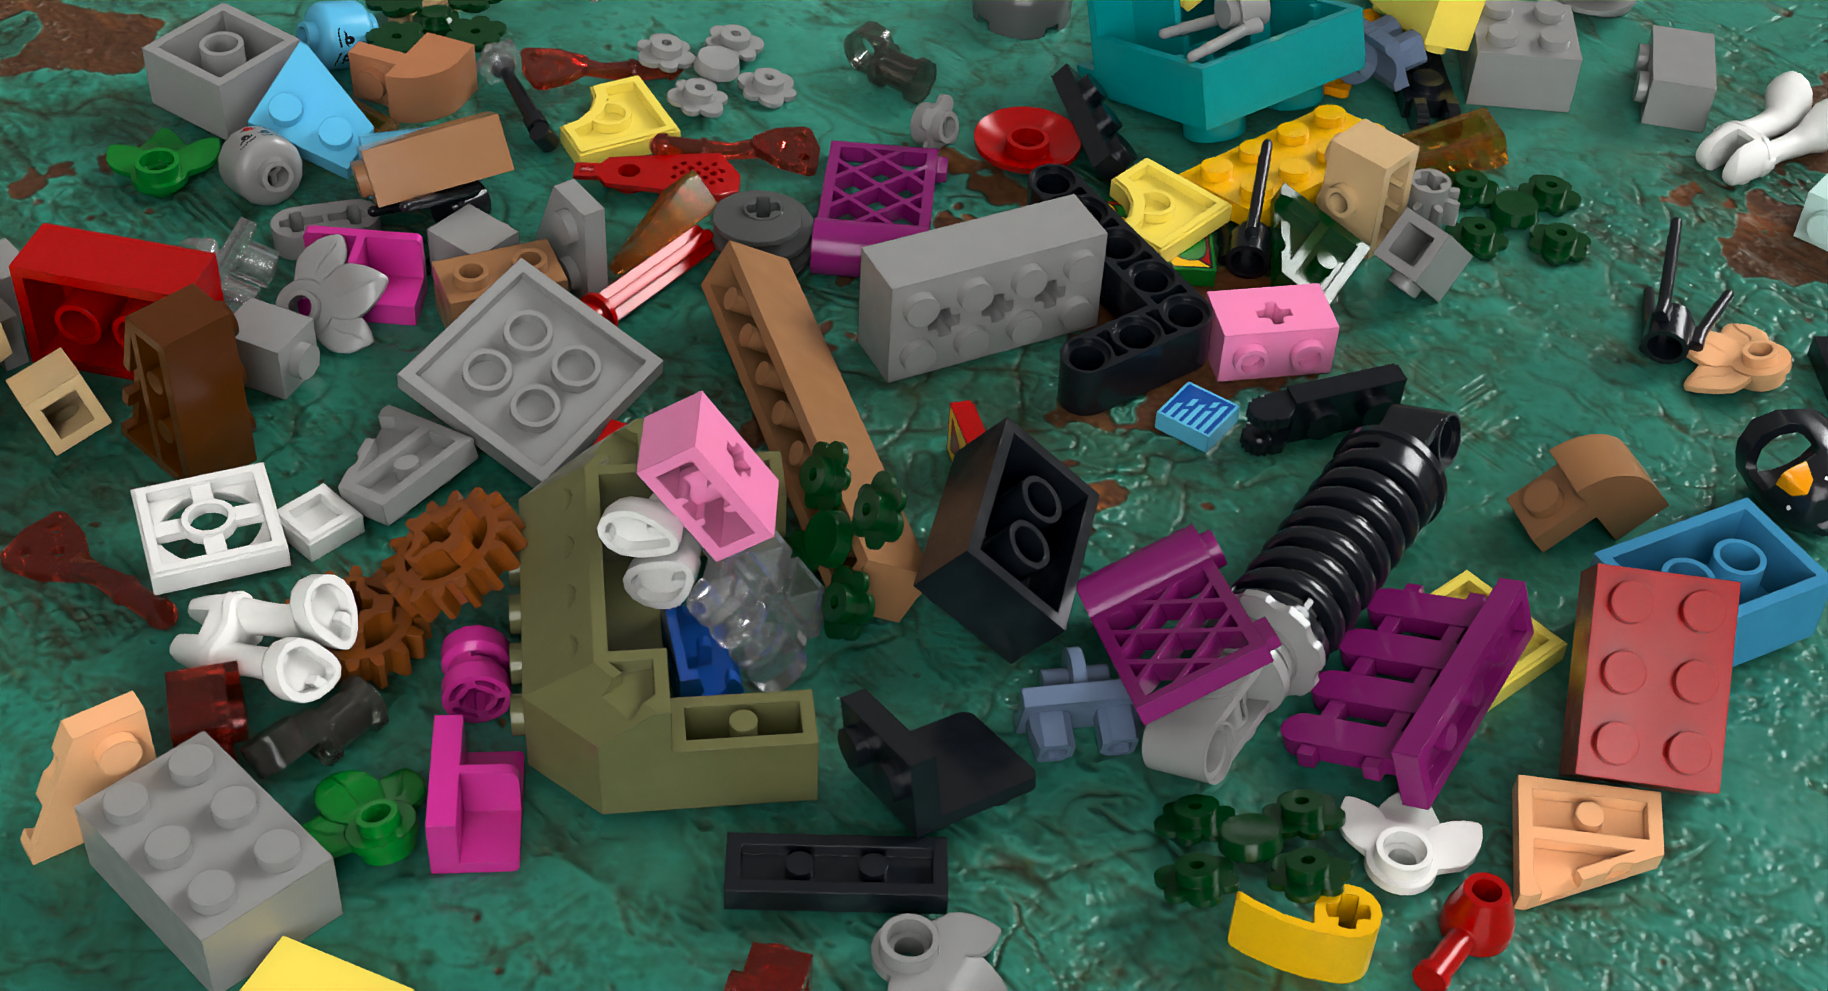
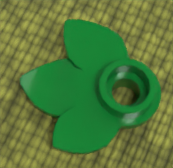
(163, 162)
(368, 815)

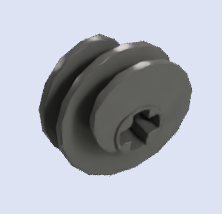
(765, 223)

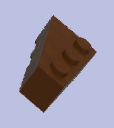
(187, 386)

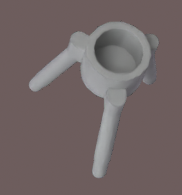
(1238, 16)

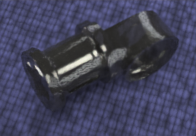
(888, 64)
(318, 731)

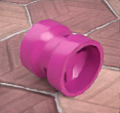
(475, 673)

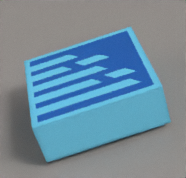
(1197, 417)

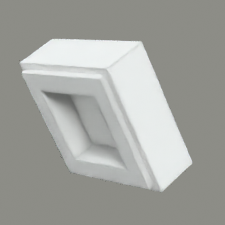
(319, 522)

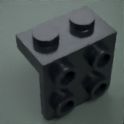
(933, 771)

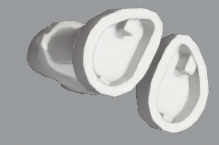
(1746, 143)
(663, 550)
(293, 668)

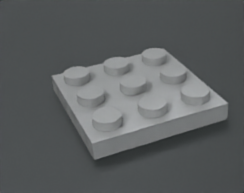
(530, 373)

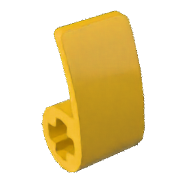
(1328, 949)

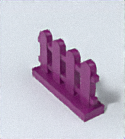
(1427, 718)

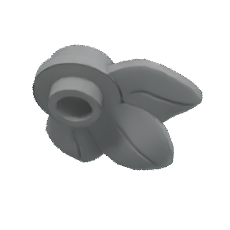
(337, 294)
(946, 951)

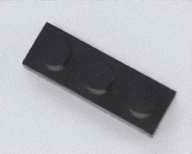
(1094, 122)
(836, 873)

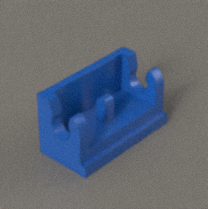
(695, 659)

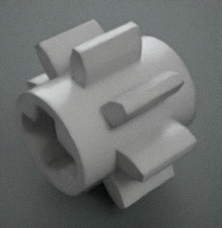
(1434, 197)

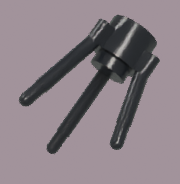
(441, 204)
(1249, 245)
(1669, 326)

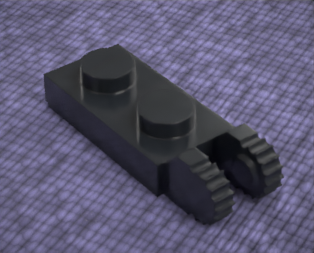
(1427, 94)
(1321, 408)

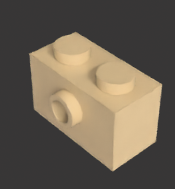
(1367, 181)

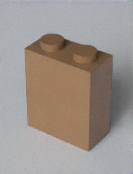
(432, 159)

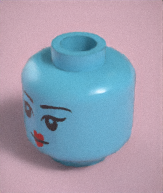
(333, 29)

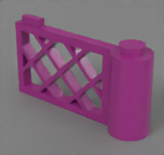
(839, 242)
(1156, 588)

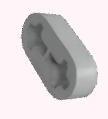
(290, 223)

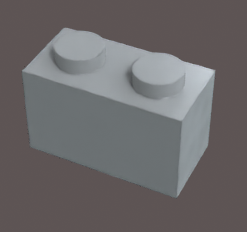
(1675, 78)

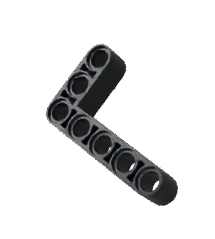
(1158, 316)

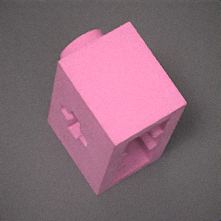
(1271, 332)
(708, 476)

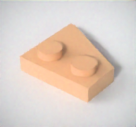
(89, 755)
(1580, 837)

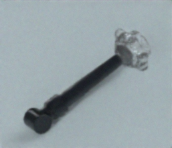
(502, 63)

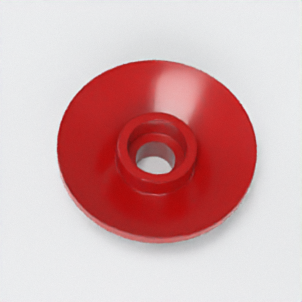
(1026, 138)

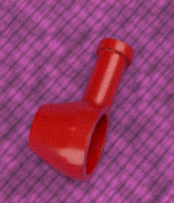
(1473, 922)

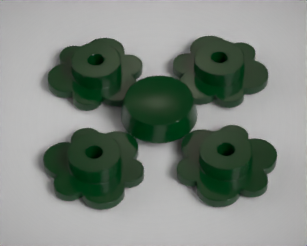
(436, 20)
(1518, 210)
(830, 533)
(1250, 839)

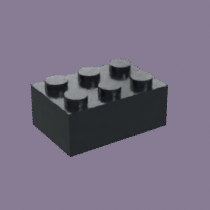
(1008, 541)

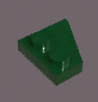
(1310, 245)

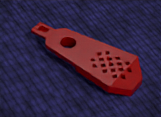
(657, 172)

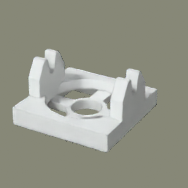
(207, 495)

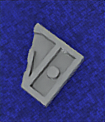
(578, 237)
(404, 465)

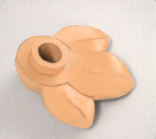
(1738, 360)

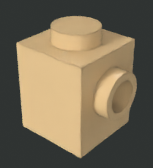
(58, 401)

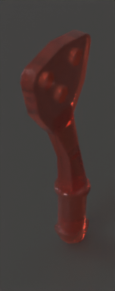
(556, 68)
(785, 148)
(78, 566)

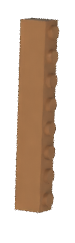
(803, 401)

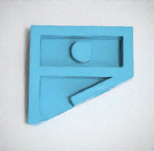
(313, 113)

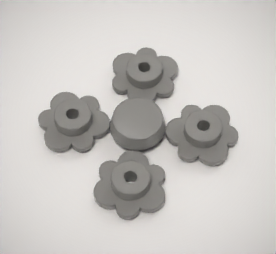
(716, 64)

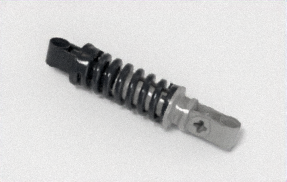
(1317, 580)

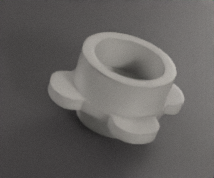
(935, 123)

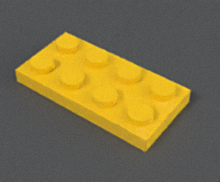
(1295, 159)

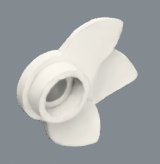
(1408, 844)

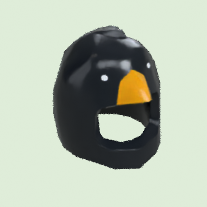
(1797, 491)

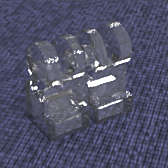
(761, 610)

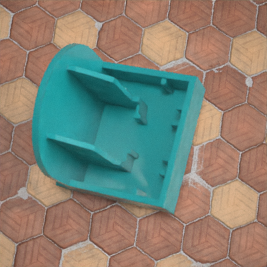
(1274, 69)

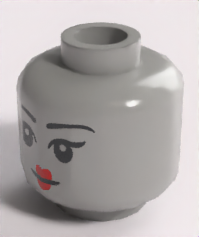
(260, 165)

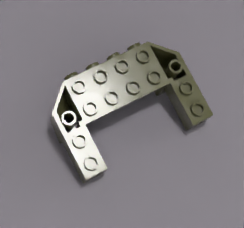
(599, 672)

